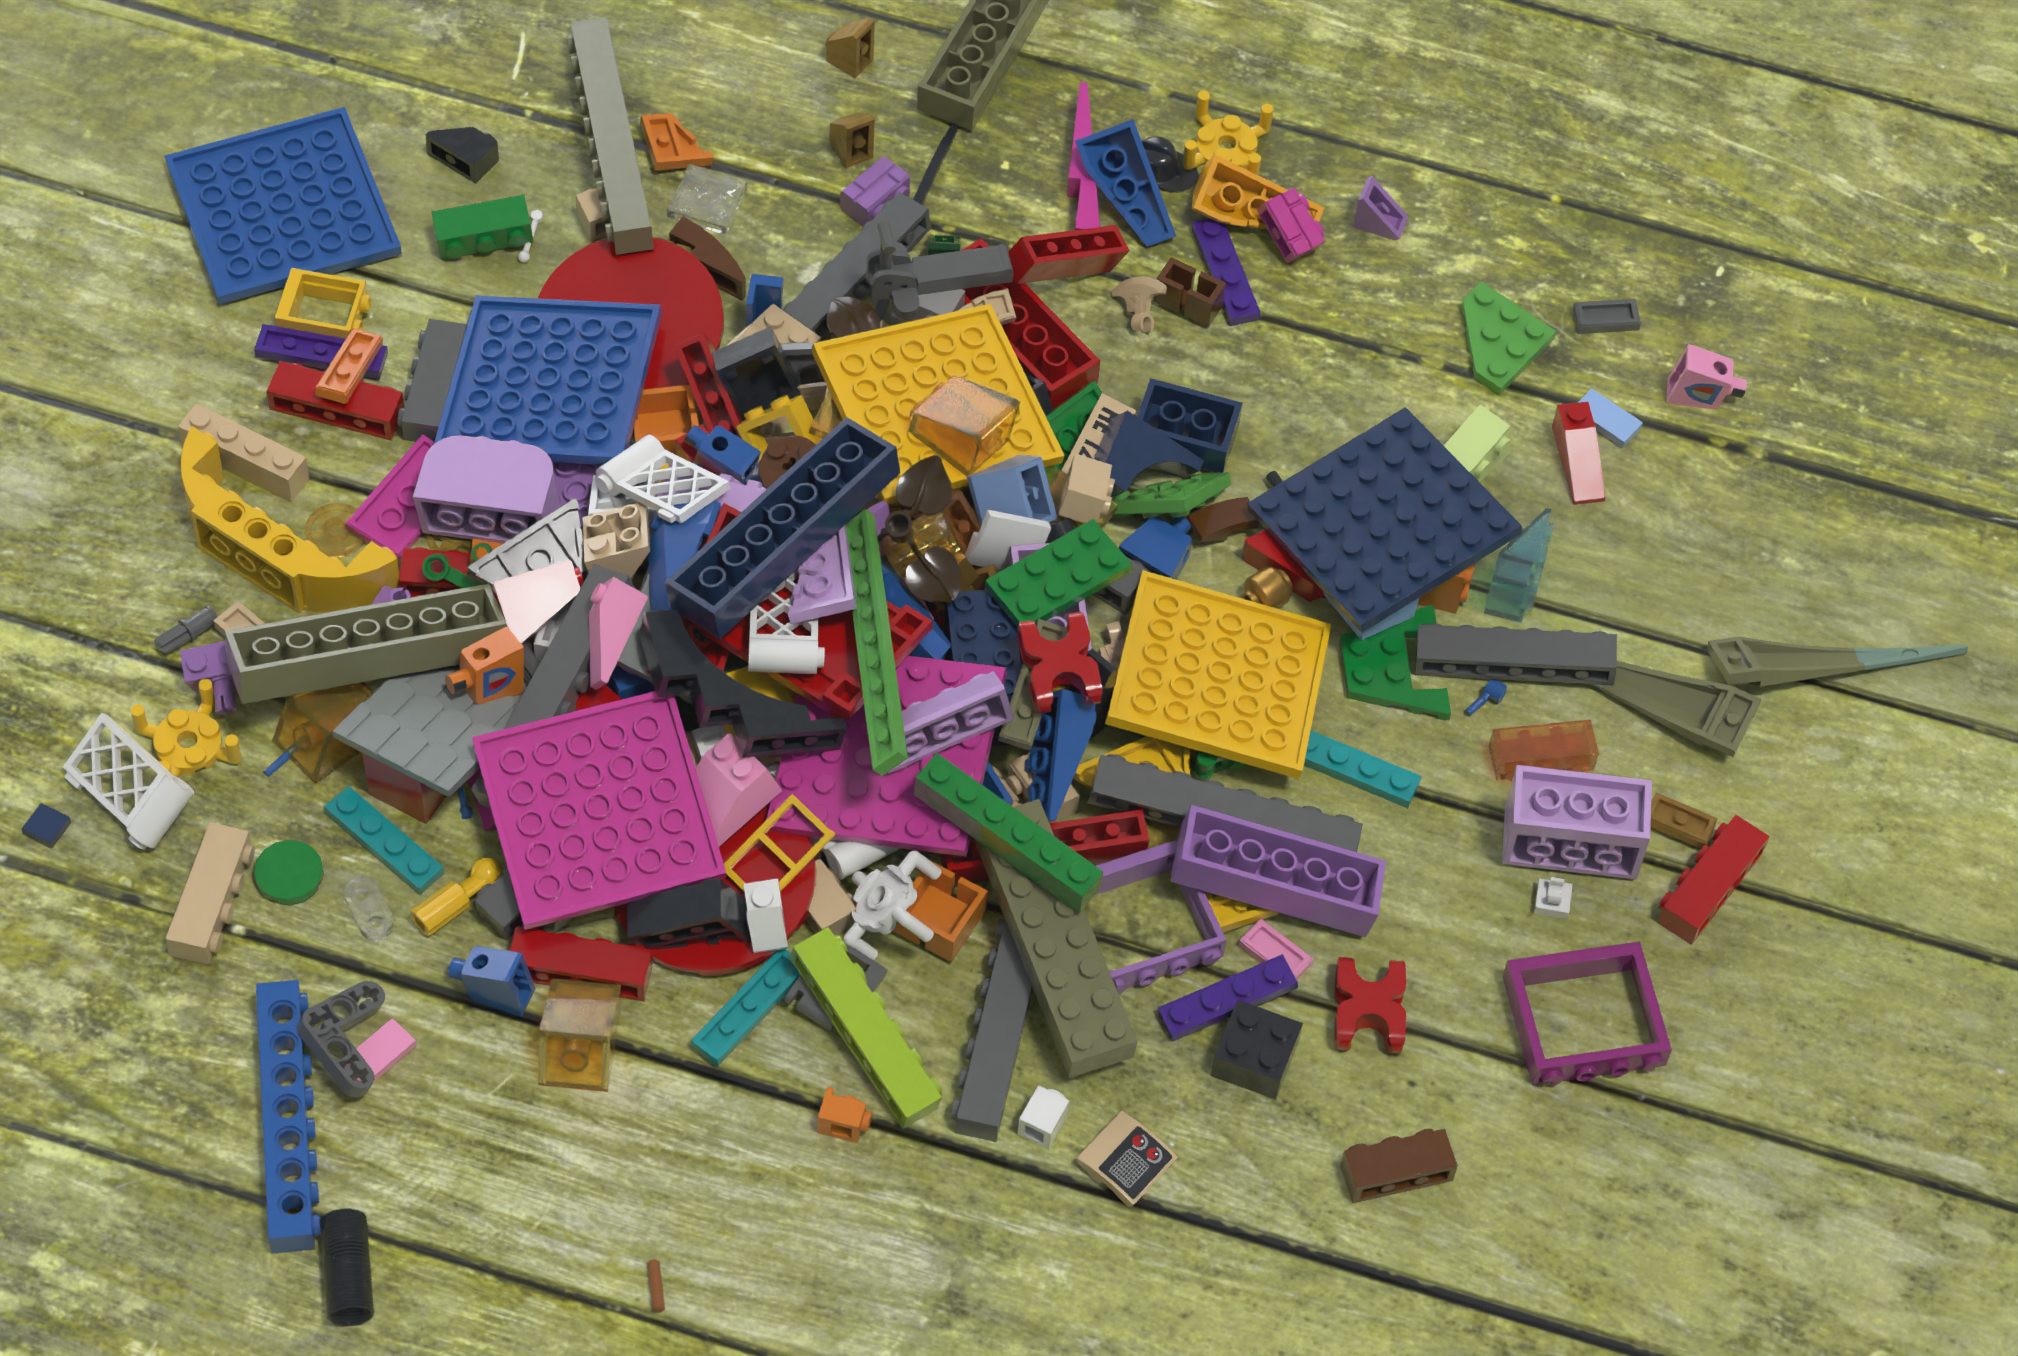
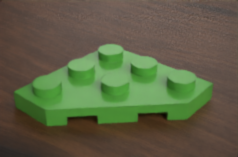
(1501, 337)
(1171, 499)

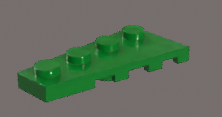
(1071, 417)

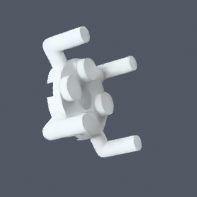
(898, 895)

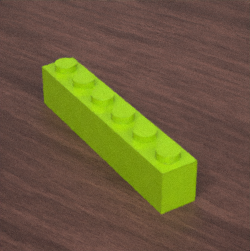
(866, 1027)

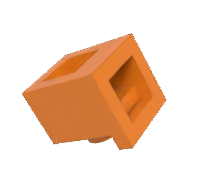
(843, 1117)

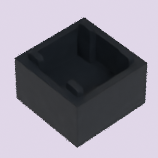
(756, 371)

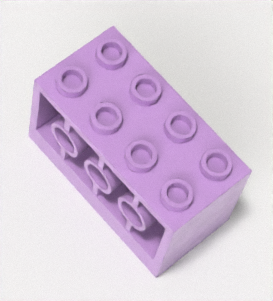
(1577, 822)

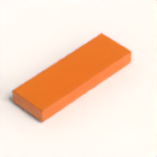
(349, 366)

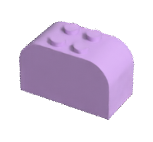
(484, 488)

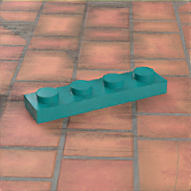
(1361, 769)
(384, 840)
(746, 1008)

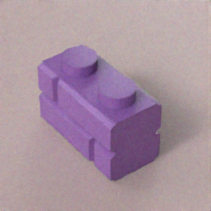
(872, 189)

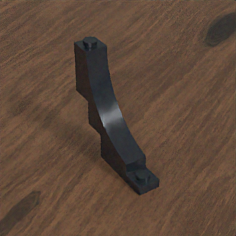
(759, 721)

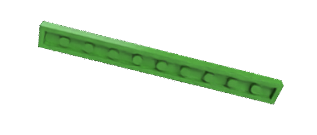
(875, 647)

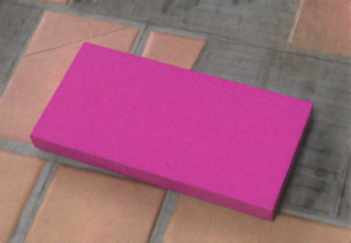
(389, 512)

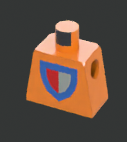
(490, 668)

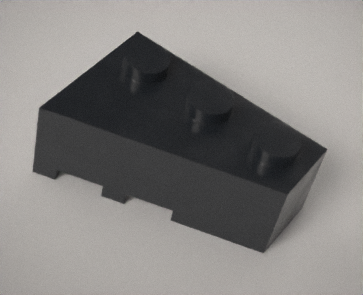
(688, 914)

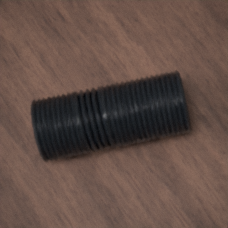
(349, 1272)

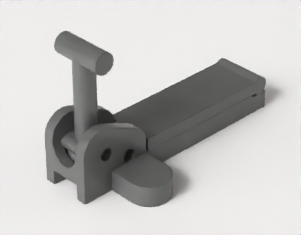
(899, 279)

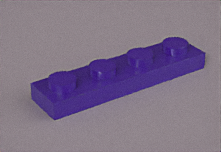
(1225, 265)
(307, 348)
(1219, 999)

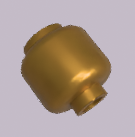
(1268, 587)

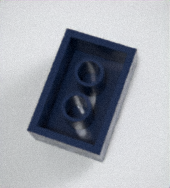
(1194, 420)

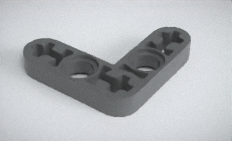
(332, 1035)

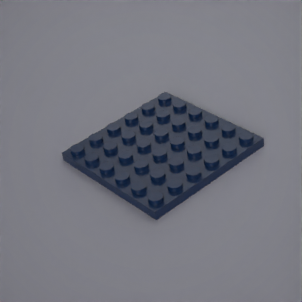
(1384, 519)

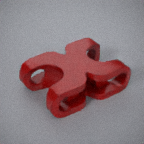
(1059, 662)
(1370, 1005)

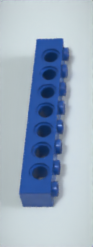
(286, 1231)

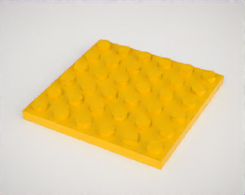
(890, 369)
(1219, 674)

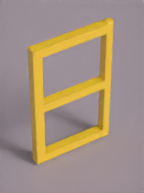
(760, 833)

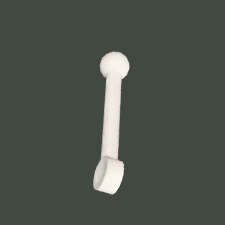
(536, 217)

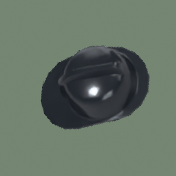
(1167, 165)

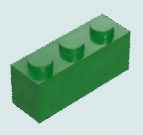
(482, 227)

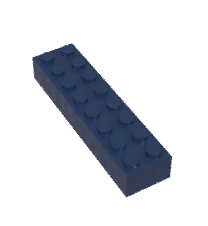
(782, 527)

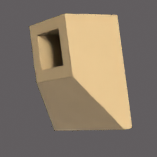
(617, 538)

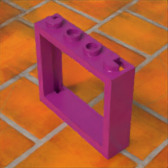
(1575, 965)

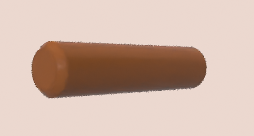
(656, 1287)

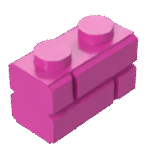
(1291, 225)

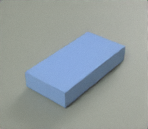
(1611, 419)

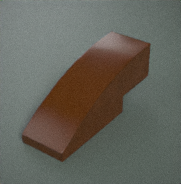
(712, 255)

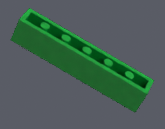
(1008, 833)

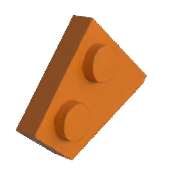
(671, 144)

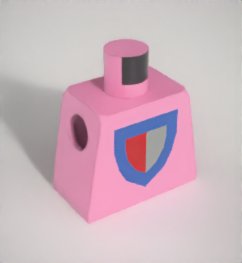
(1703, 379)

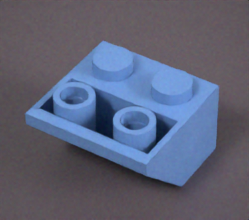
(1014, 488)

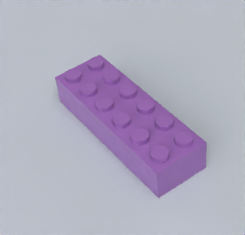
(1278, 871)

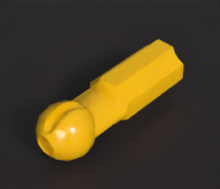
(454, 897)

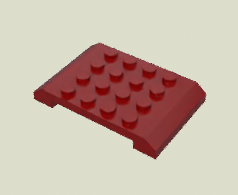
(838, 684)

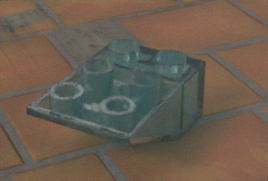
(1520, 571)

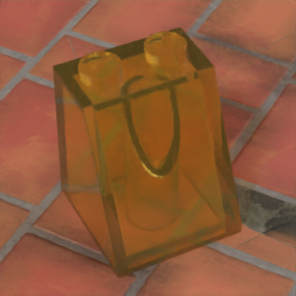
(964, 422)
(309, 724)
(578, 1035)

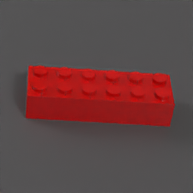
(1043, 341)

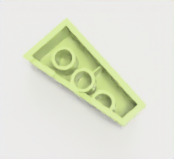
(1481, 442)

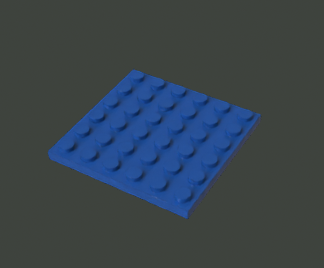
(282, 203)
(552, 375)

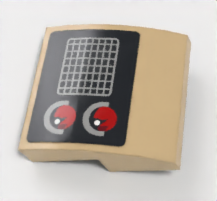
(1126, 1158)

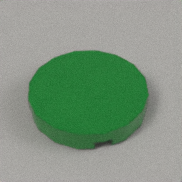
(288, 872)

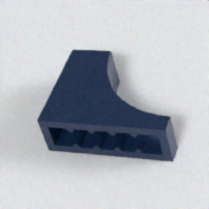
(1137, 446)

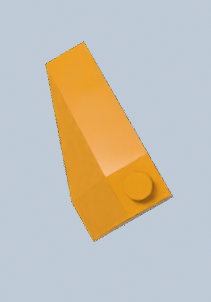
(1234, 194)

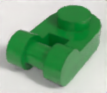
(1207, 764)

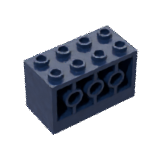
(983, 635)

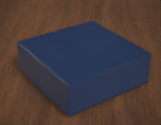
(46, 825)

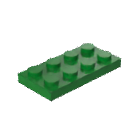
(1059, 575)

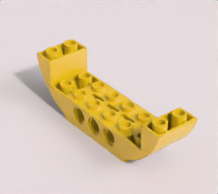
(269, 551)

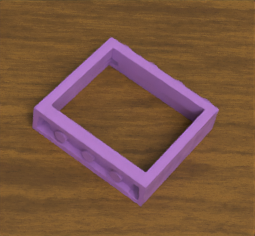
(1145, 865)

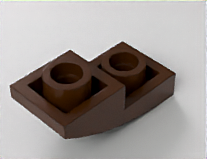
(1221, 518)

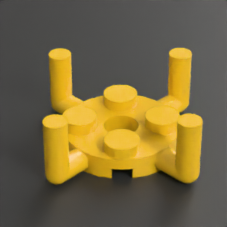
(1226, 130)
(189, 724)

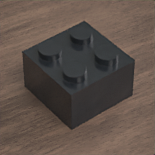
(1256, 1049)

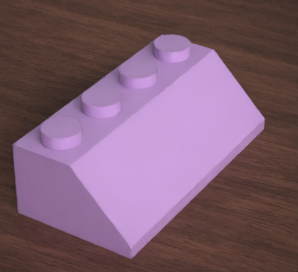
(954, 717)

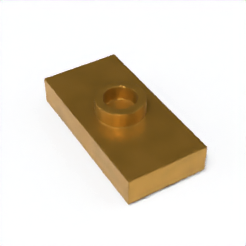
(1681, 821)

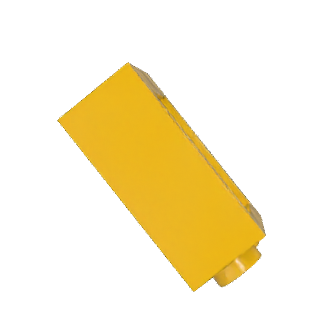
(326, 287)
(795, 411)

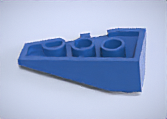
(1124, 174)
(673, 546)
(1058, 749)

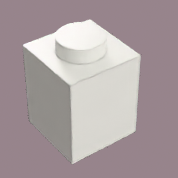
(1043, 1116)

